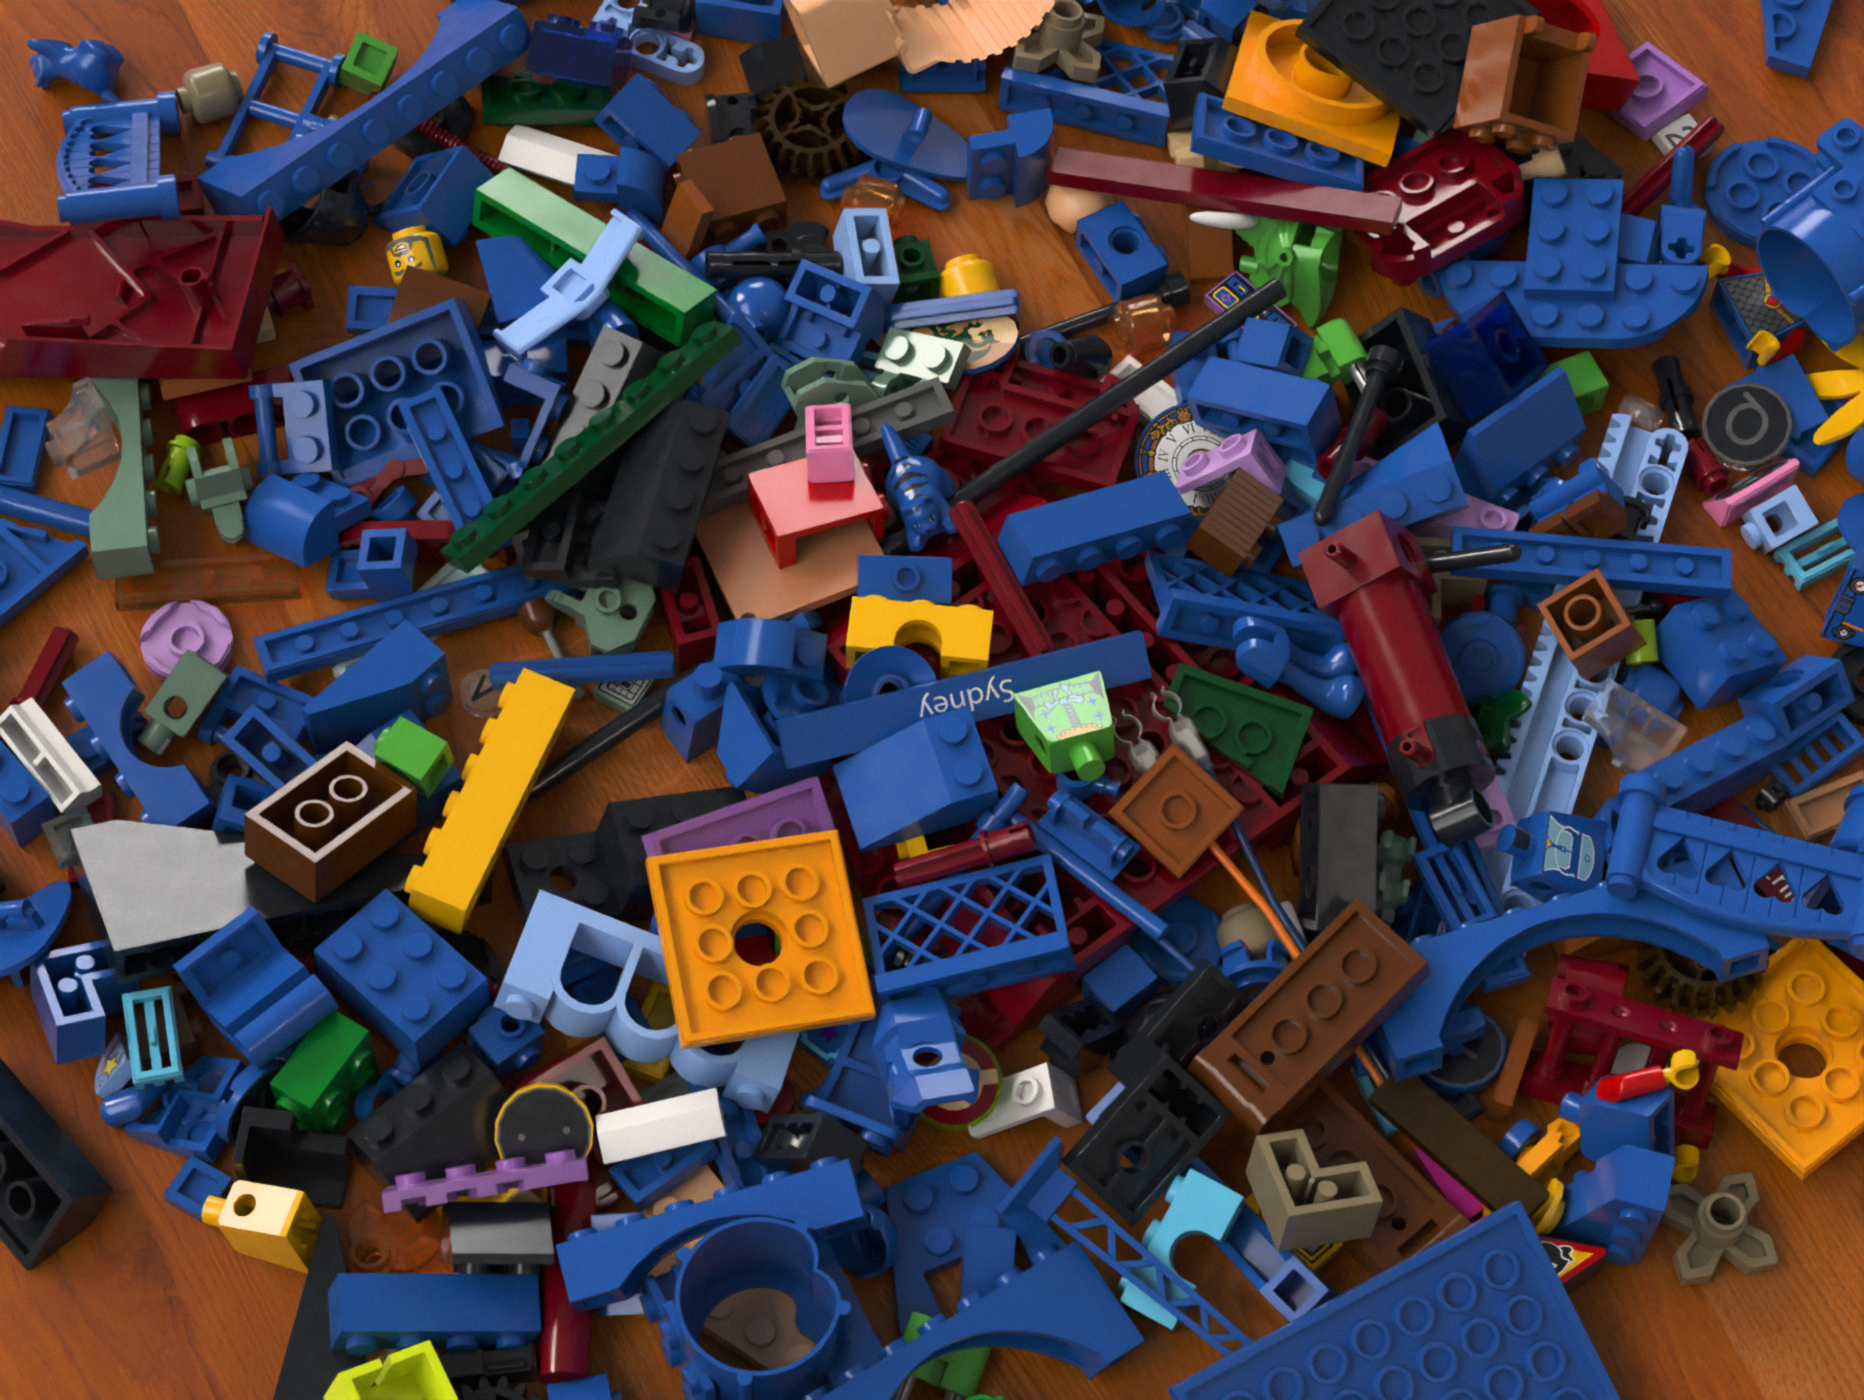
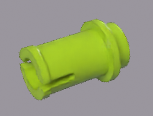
(176, 465)

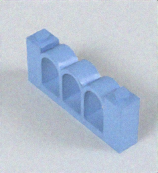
(534, 988)

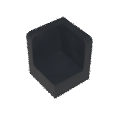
(771, 64)

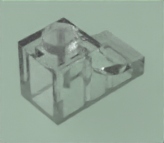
(82, 433)
(1632, 728)

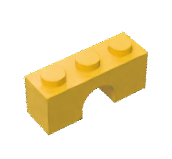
(957, 633)

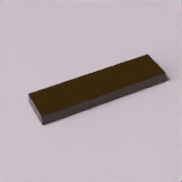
(1456, 1145)

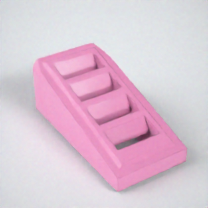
(830, 445)

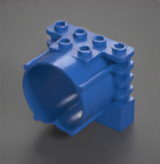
(1816, 241)
(753, 1256)

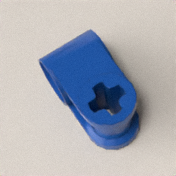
(1679, 235)

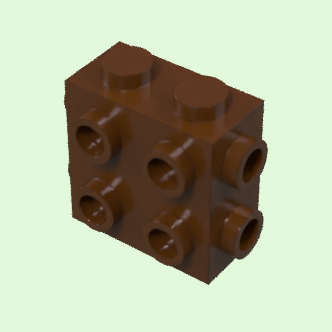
(737, 183)

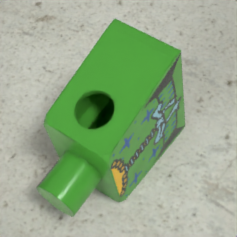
(1068, 725)

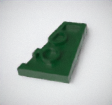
(526, 101)
(1243, 724)

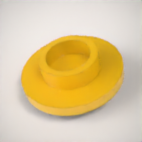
(1550, 1213)

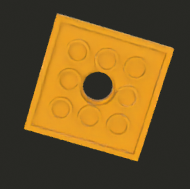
(1302, 93)
(792, 887)
(1808, 1001)

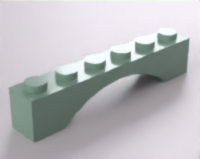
(121, 522)

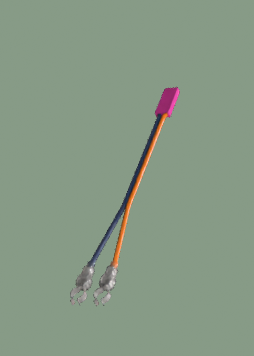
(1187, 737)

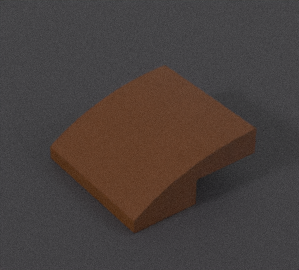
(424, 289)

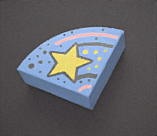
(114, 1067)

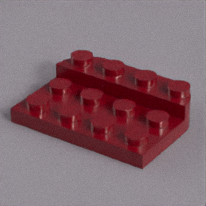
(1451, 203)
(1019, 401)

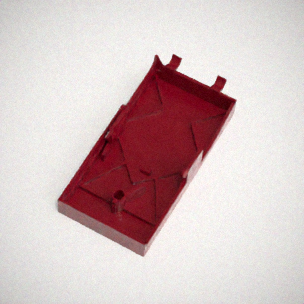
(136, 296)

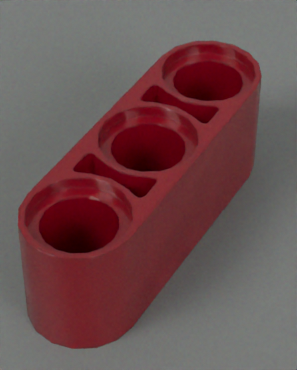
(228, 410)

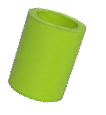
(1649, 652)

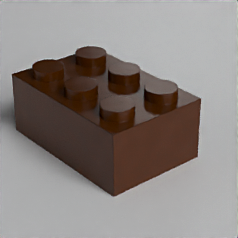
(330, 821)

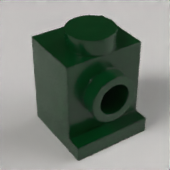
(915, 269)

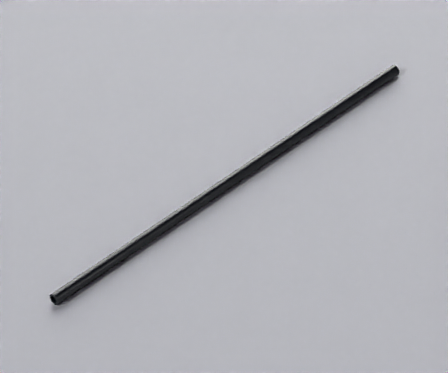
(975, 491)

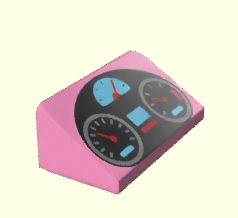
(1751, 491)

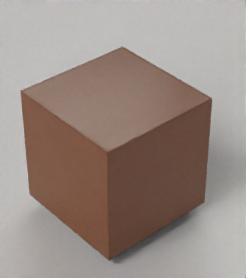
(1591, 624)

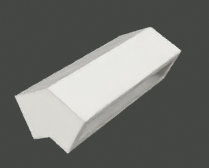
(543, 154)
(48, 756)
(660, 1126)

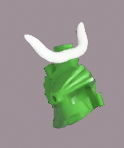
(1287, 252)

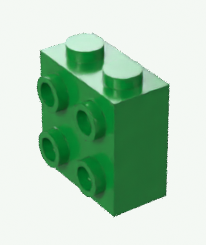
(326, 1074)

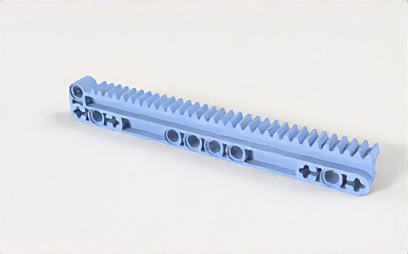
(1532, 770)

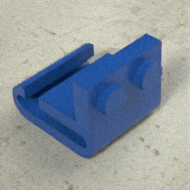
(254, 988)

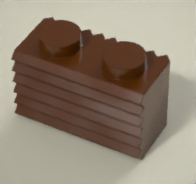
(1235, 523)

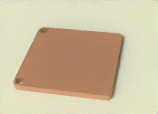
(756, 584)

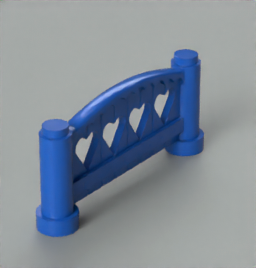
(136, 162)
(1652, 830)

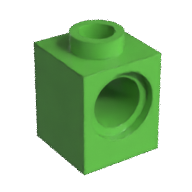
(368, 64)
(1585, 379)
(414, 755)

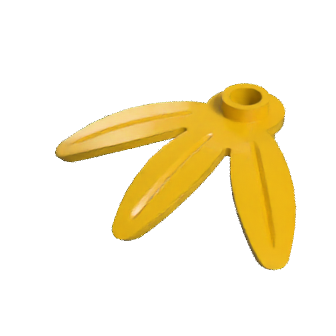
(1839, 385)

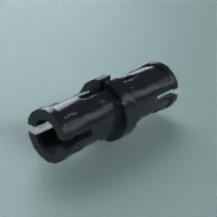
(1670, 378)

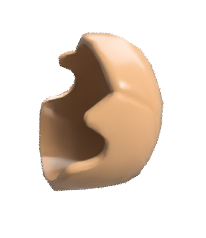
(1070, 204)

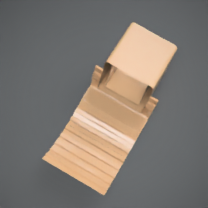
(860, 34)

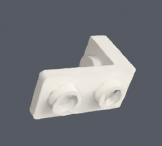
(1033, 1094)

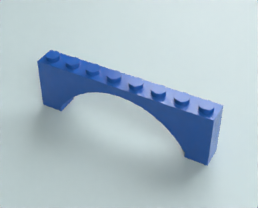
(467, 48)
(1465, 957)
(1050, 1309)

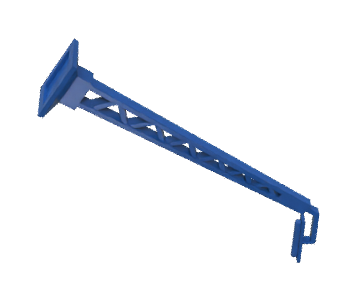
(1047, 1188)

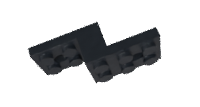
(610, 862)
(1162, 1102)

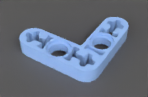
(659, 63)

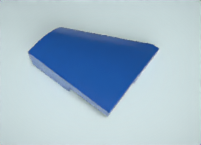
(513, 276)
(189, 1110)

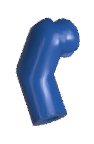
(129, 1104)

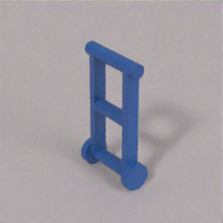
(267, 56)

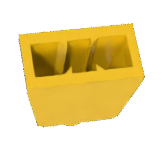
(266, 1223)

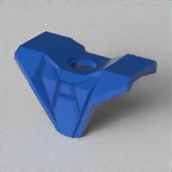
(917, 1027)

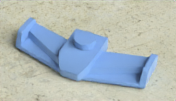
(574, 289)

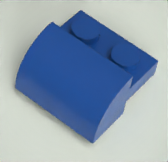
(1011, 159)
(830, 315)
(302, 516)

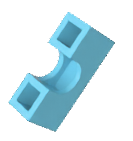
(1196, 1208)

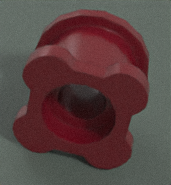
(289, 290)

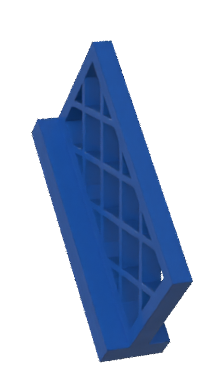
(1091, 106)
(1210, 616)
(985, 966)

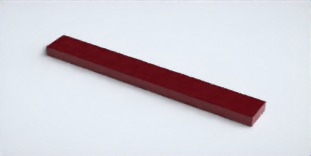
(1225, 191)

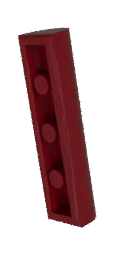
(564, 1330)

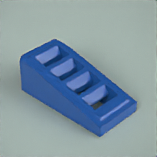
(1847, 736)

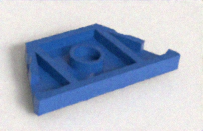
(31, 565)

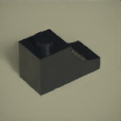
(1079, 1036)
(798, 1140)

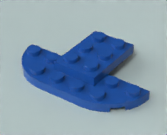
(1571, 279)

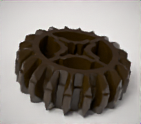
(807, 144)
(1695, 989)

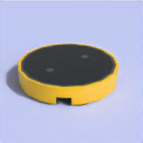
(543, 1121)

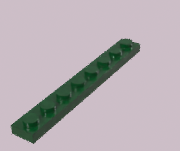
(581, 453)

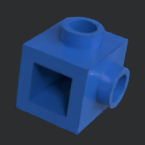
(505, 1041)

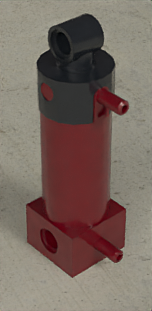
(1377, 589)

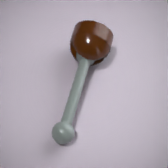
(540, 620)

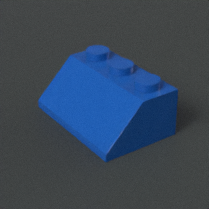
(1521, 442)

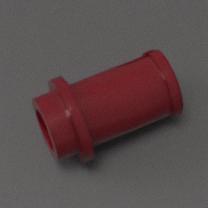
(1709, 474)

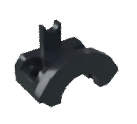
(663, 15)
(730, 115)

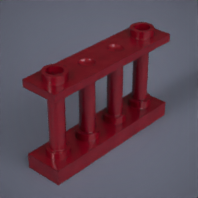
(1571, 1002)

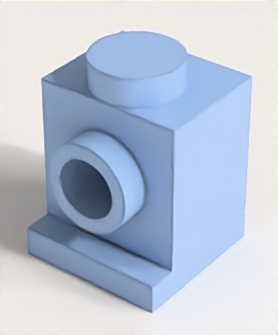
(1790, 513)

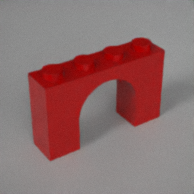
(1610, 71)

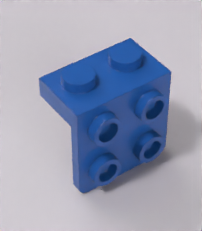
(537, 379)

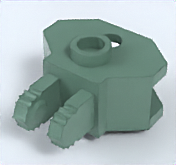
(808, 387)
(221, 492)
(603, 614)

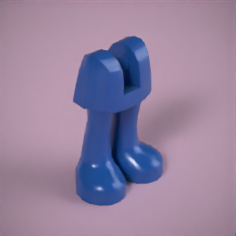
(1269, 656)

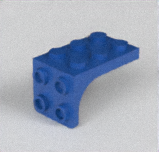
(856, 1091)

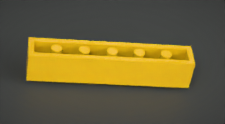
(490, 800)

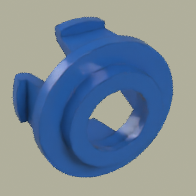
(1251, 974)

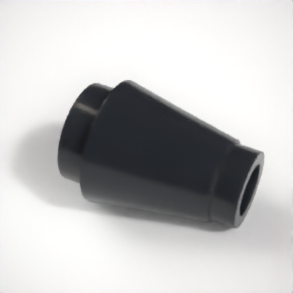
(1082, 356)

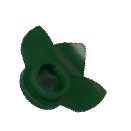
(1494, 717)

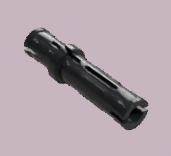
(721, 263)

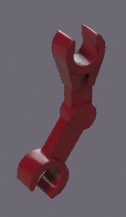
(394, 470)

